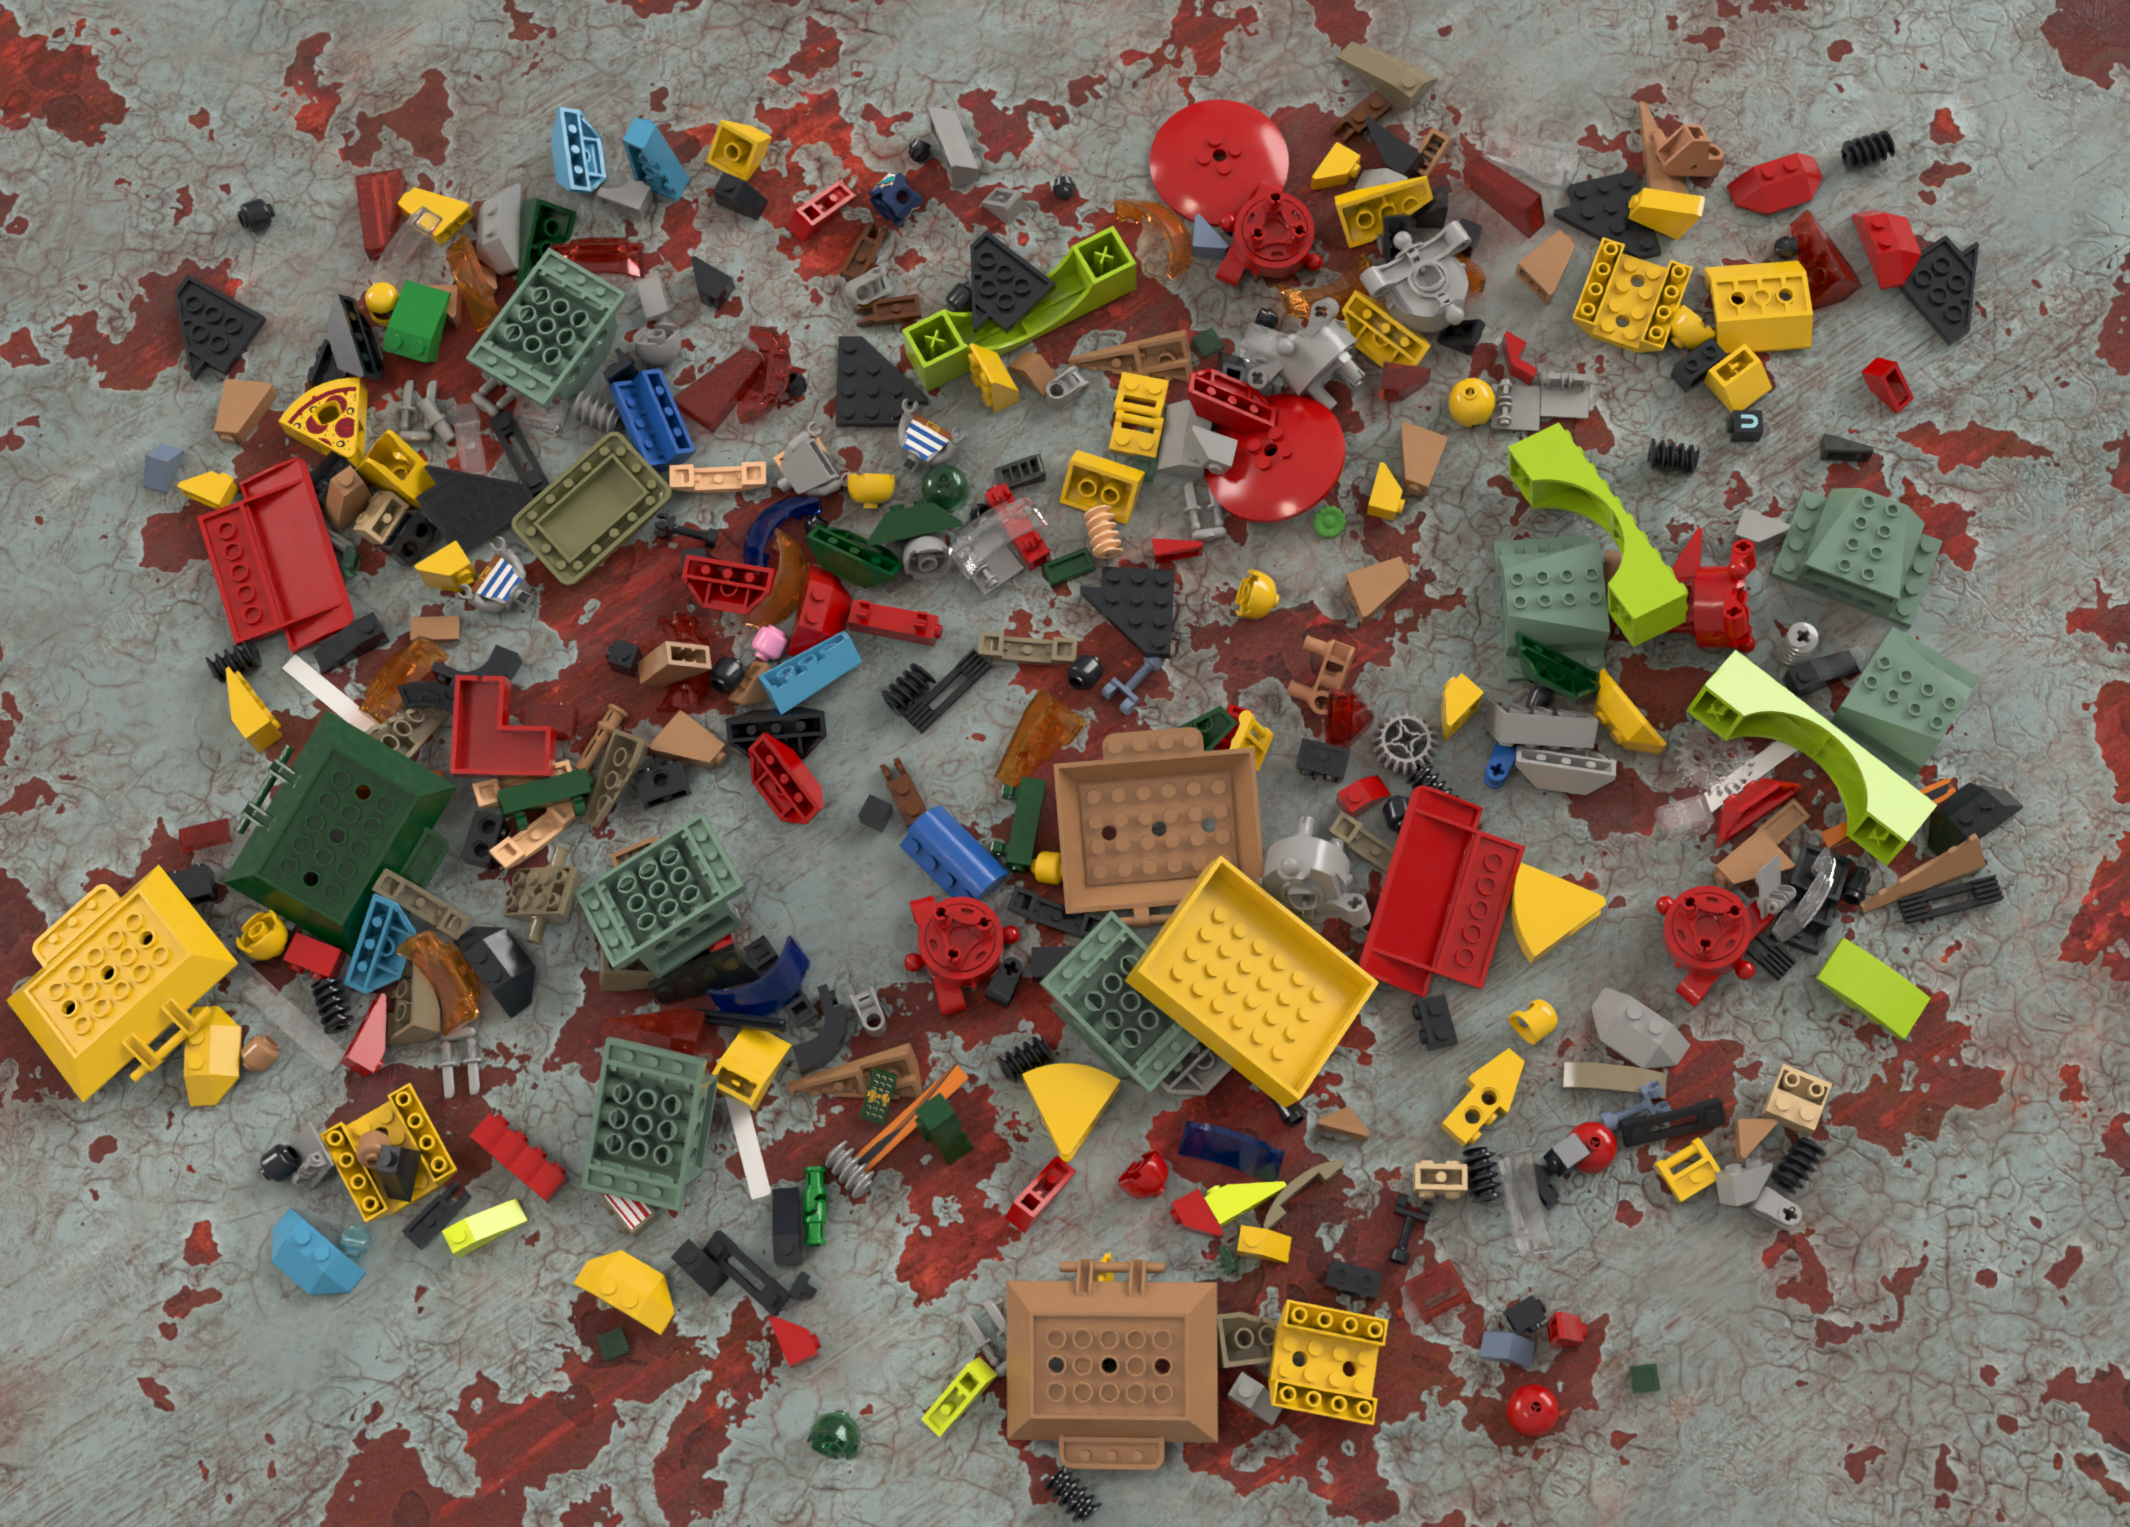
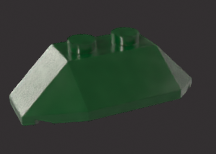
(912, 522)
(851, 558)
(1554, 670)

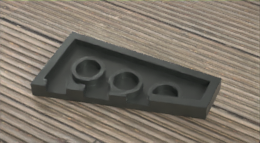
(715, 971)

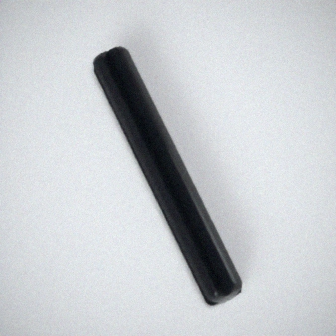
(744, 1021)

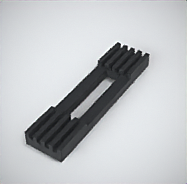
(505, 425)
(972, 667)
(1984, 891)
(1777, 962)
(1708, 1114)
(773, 1294)

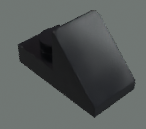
(1462, 336)
(1547, 1193)

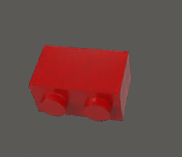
(314, 958)

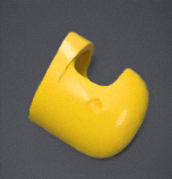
(381, 299)
(1540, 1020)

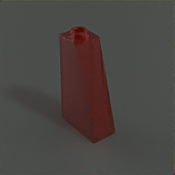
(1506, 195)
(379, 208)
(720, 390)

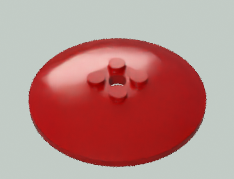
(1198, 184)
(1292, 479)

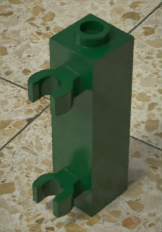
(545, 793)
(1025, 825)

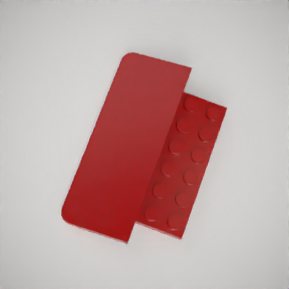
(277, 560)
(1440, 896)

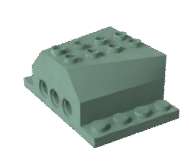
(551, 331)
(1859, 552)
(1554, 596)
(1904, 703)
(665, 900)
(1109, 1013)
(649, 1123)

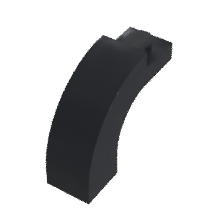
(500, 663)
(827, 1044)

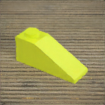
(1237, 1199)
(484, 1227)
(959, 1396)

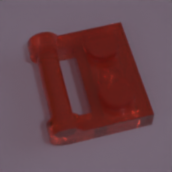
(1432, 1283)

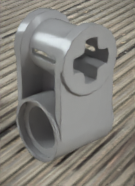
(873, 285)
(1068, 384)
(868, 1008)
(1773, 1208)

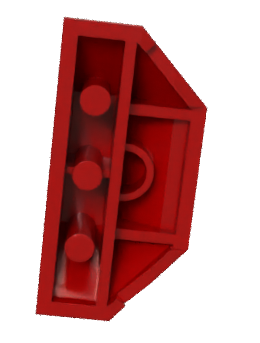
(1776, 184)
(1888, 246)
(1229, 402)
(727, 584)
(820, 612)
(784, 781)
(1751, 806)

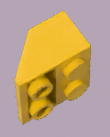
(1738, 379)

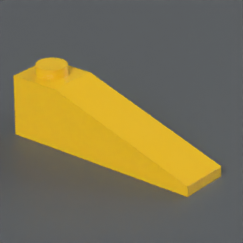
(1363, 208)

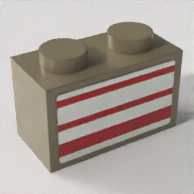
(634, 1215)

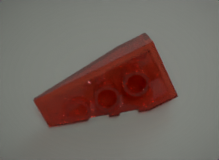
(1827, 270)
(1345, 718)
(671, 1030)

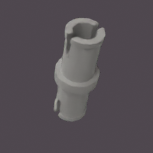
(437, 420)

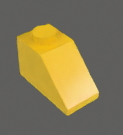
(1336, 168)
(210, 489)
(1386, 495)
(1263, 1244)

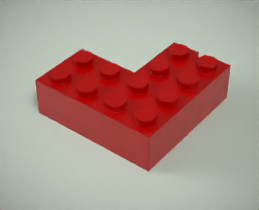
(485, 741)

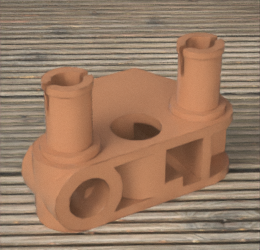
(1687, 152)
(1329, 676)

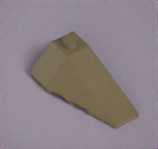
(1393, 76)
(410, 730)
(619, 765)
(631, 977)
(415, 1009)
(1245, 1340)

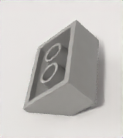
(954, 147)
(1175, 453)

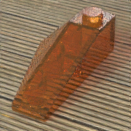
(1040, 733)

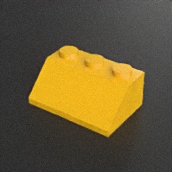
(1099, 482)

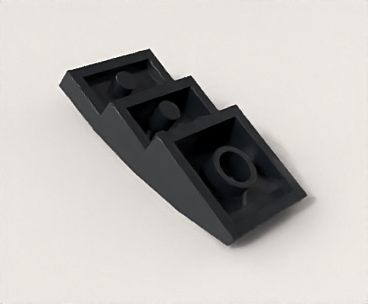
(1801, 878)

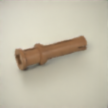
(604, 732)

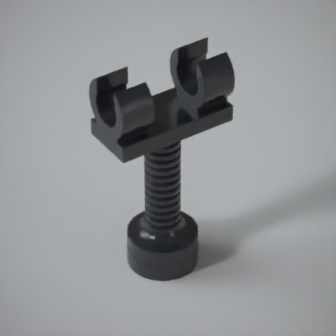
(709, 537)
(1399, 1254)

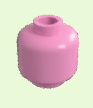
(769, 643)

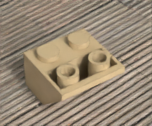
(1796, 1100)

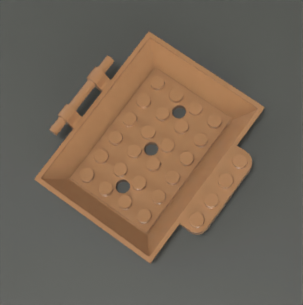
(1144, 782)
(1121, 1414)

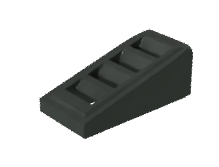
(1842, 449)
(1031, 478)

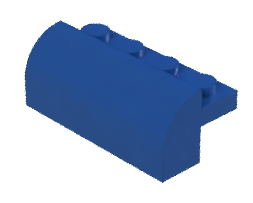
(653, 419)
(952, 856)

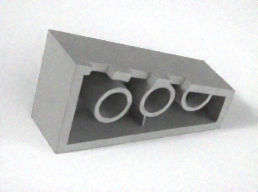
(1540, 727)

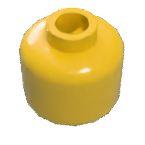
(1048, 868)

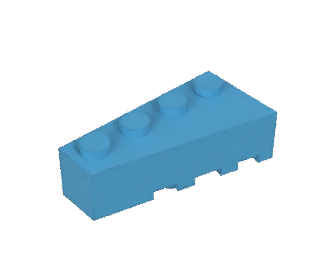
(654, 160)
(809, 671)

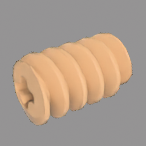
(1100, 532)

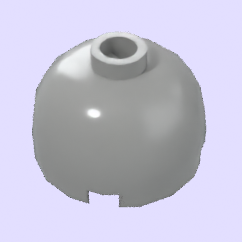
(658, 344)
(926, 557)

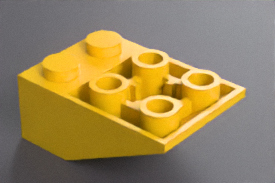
(992, 378)
(250, 713)
(750, 1066)

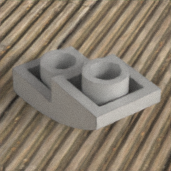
(653, 296)

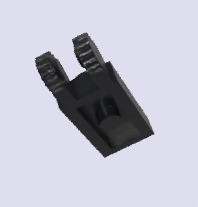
(435, 1216)

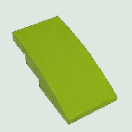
(1872, 988)

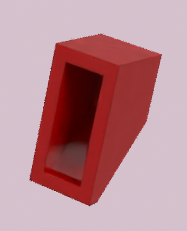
(1888, 383)
(1362, 795)
(1195, 1215)
(795, 1342)

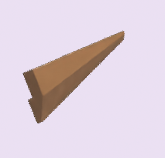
(1655, 176)
(1156, 356)
(1948, 867)
(854, 1077)

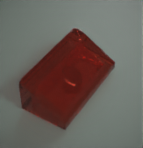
(204, 835)

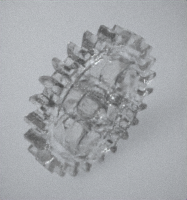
(1702, 772)

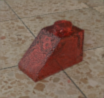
(1401, 381)

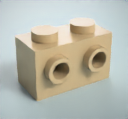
(380, 516)
(1440, 1179)

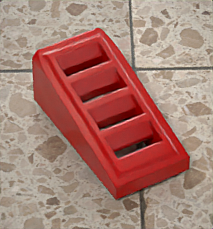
(1172, 550)

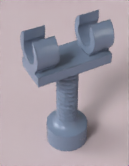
(1132, 700)
(1651, 1090)

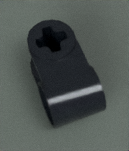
(1002, 986)

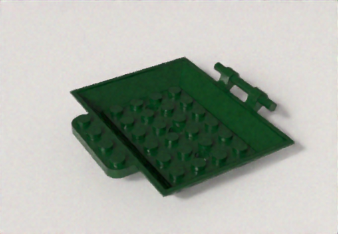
(321, 794)

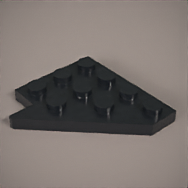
(1602, 211)
(1003, 284)
(1944, 287)
(213, 326)
(870, 387)
(471, 505)
(1137, 605)

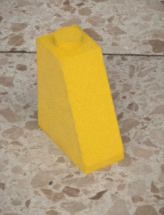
(453, 211)
(1666, 211)

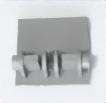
(1564, 395)
(1516, 407)
(997, 570)
(1771, 893)
(314, 1158)

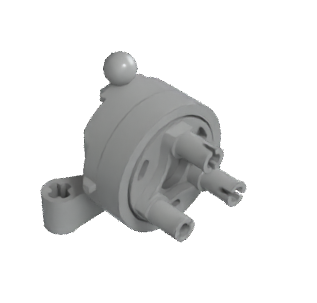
(1425, 281)
(1313, 357)
(1312, 879)

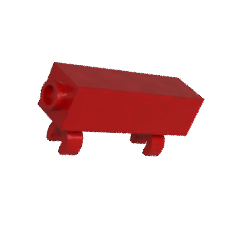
(1028, 546)
(894, 623)

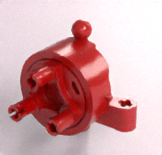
(1268, 237)
(1719, 603)
(1709, 936)
(957, 946)

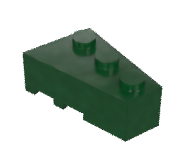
(942, 1127)

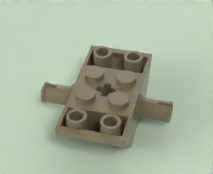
(544, 894)

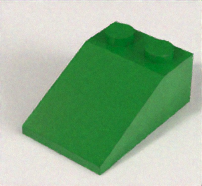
(417, 322)

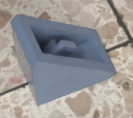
(1207, 241)
(161, 467)
(1507, 1348)

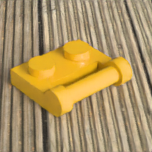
(1141, 389)
(1135, 442)
(1245, 739)
(1692, 1178)

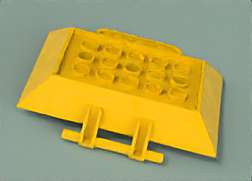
(141, 999)

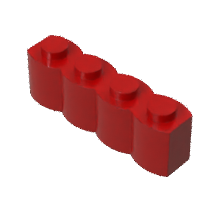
(518, 1157)

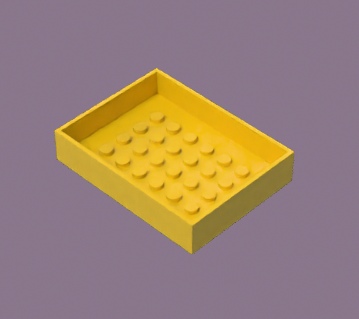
(1252, 982)

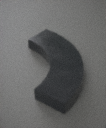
(427, 695)

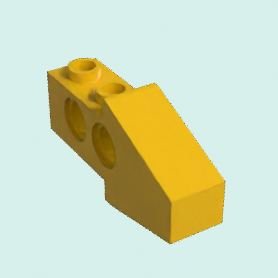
(1495, 1078)

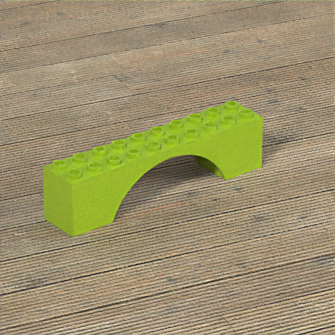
(1084, 280)
(1556, 475)
(1878, 803)

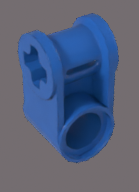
(1500, 761)

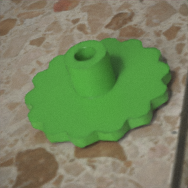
(1329, 521)

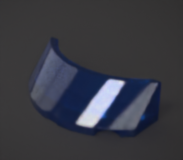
(773, 517)
(771, 990)
(1231, 1150)

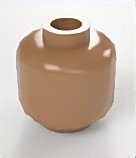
(260, 1053)
(369, 1148)

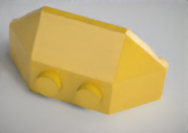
(1381, 334)
(1623, 718)
(212, 1058)
(629, 1288)

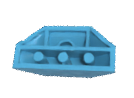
(576, 152)
(375, 957)
(312, 1258)

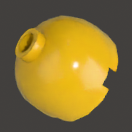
(1688, 329)
(1471, 402)
(870, 488)
(1256, 595)
(263, 936)

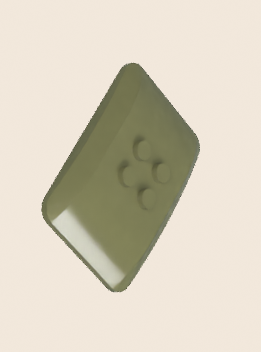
(592, 509)

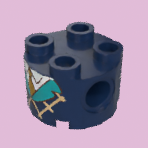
(894, 198)

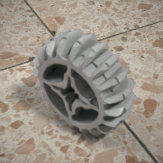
(1423, 735)

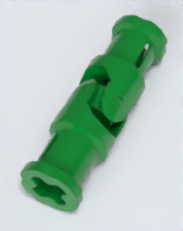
(814, 1202)

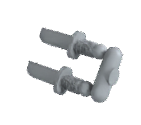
(485, 405)
(406, 410)
(1193, 510)
(472, 1061)
(982, 1342)

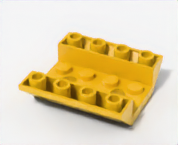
(1612, 297)
(1763, 319)
(407, 1128)
(1326, 1341)

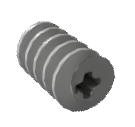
(595, 414)
(1798, 644)
(850, 1171)

